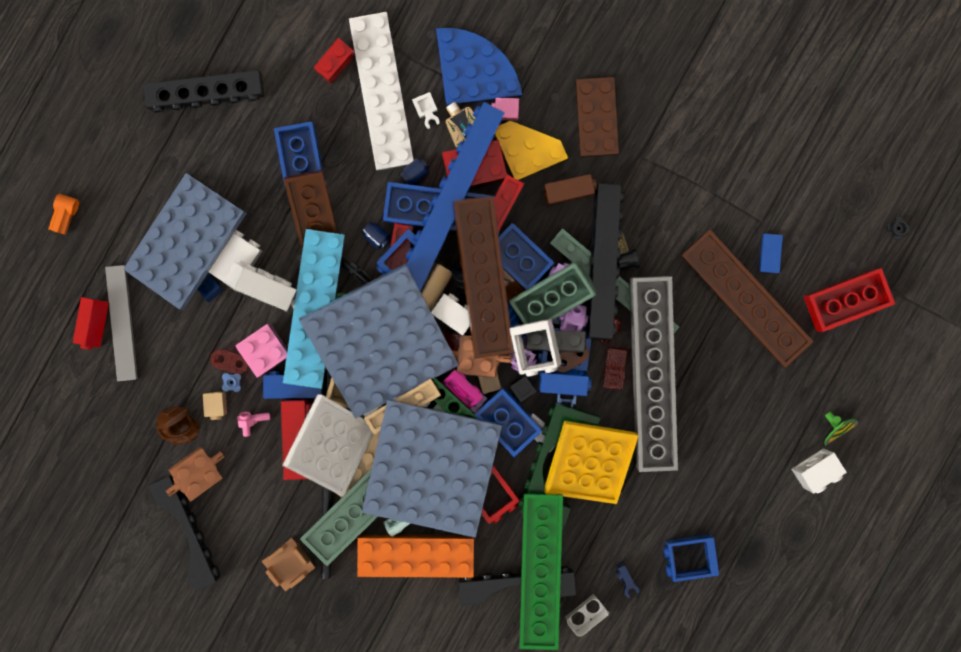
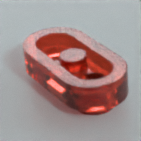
(230, 361)

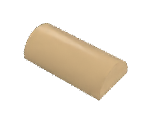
(435, 284)

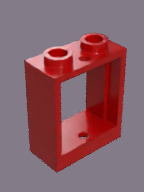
(510, 506)

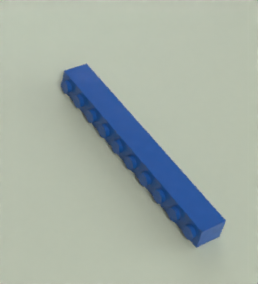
(453, 189)

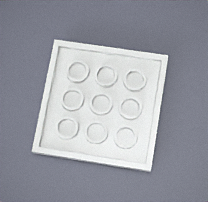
(329, 445)

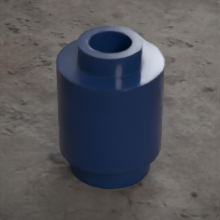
(415, 171)
(376, 236)

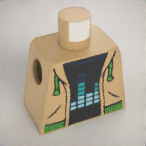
(458, 122)

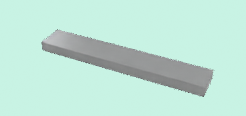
(121, 323)

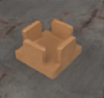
(288, 564)

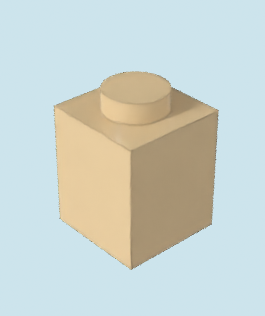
(215, 405)

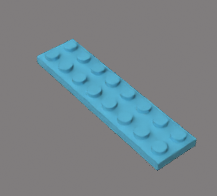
(315, 289)

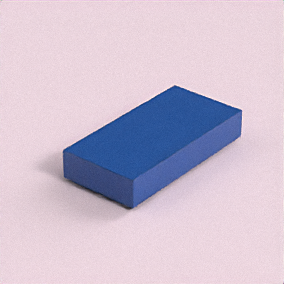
(770, 253)

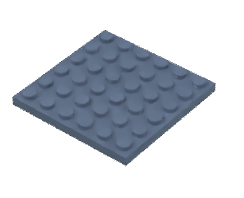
(379, 341)
(431, 468)

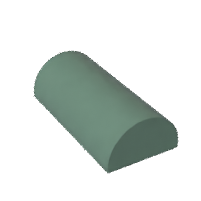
(554, 294)

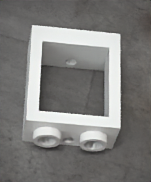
(531, 370)

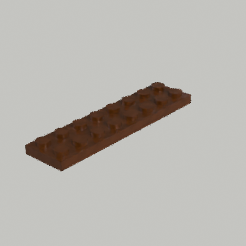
(483, 277)
(747, 298)

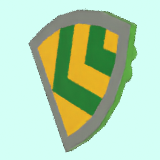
(839, 429)

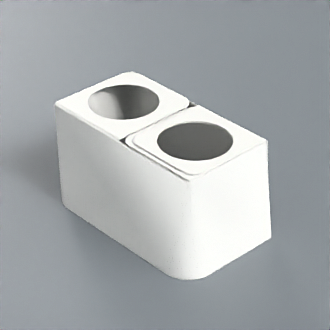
(587, 624)

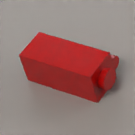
(90, 323)

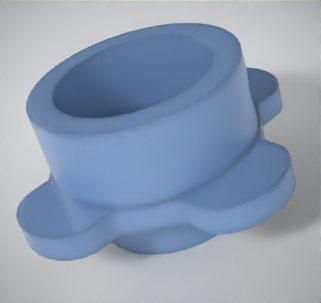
(236, 382)

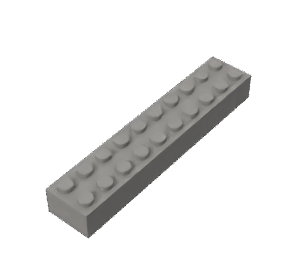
(654, 373)

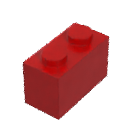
(334, 60)

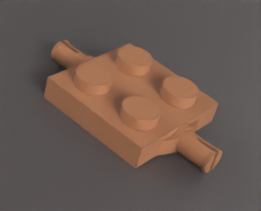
(477, 367)
(195, 474)

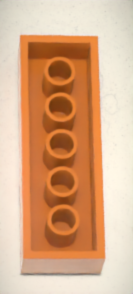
(415, 555)

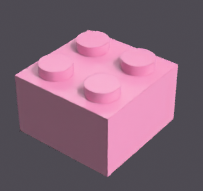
(263, 350)

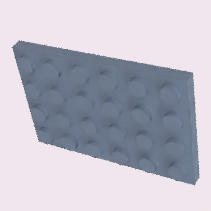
(184, 241)

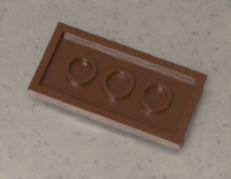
(597, 117)
(310, 203)

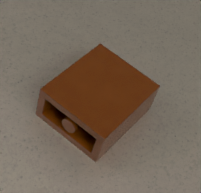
(569, 190)

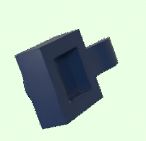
(624, 575)

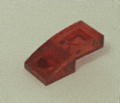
(615, 368)

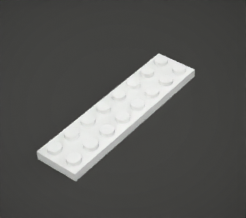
(381, 91)

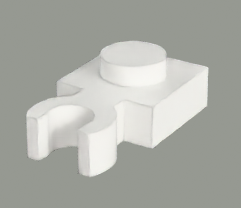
(425, 108)

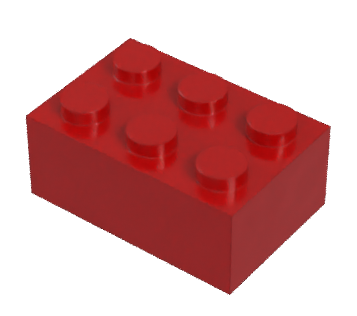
(491, 168)

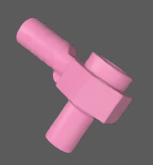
(246, 420)

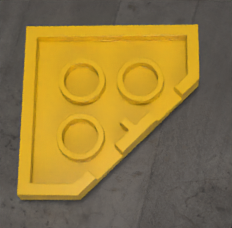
(528, 149)

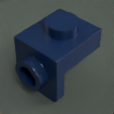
(209, 288)

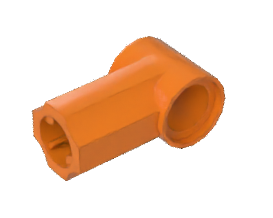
(64, 209)

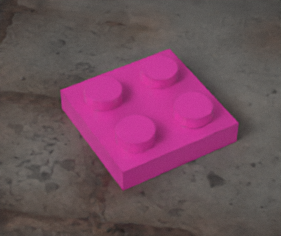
(466, 393)

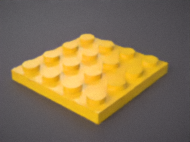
(590, 462)

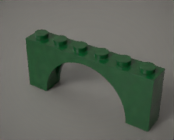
(551, 432)

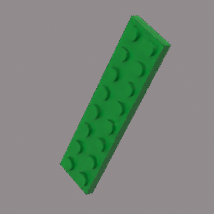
(541, 571)

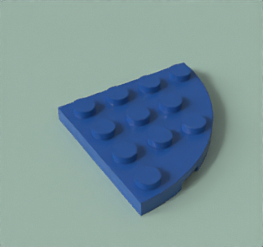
(474, 68)

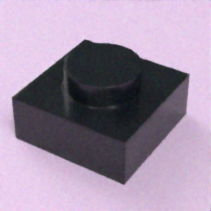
(523, 389)

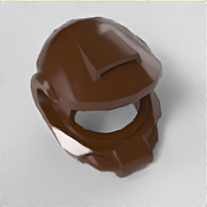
(175, 420)

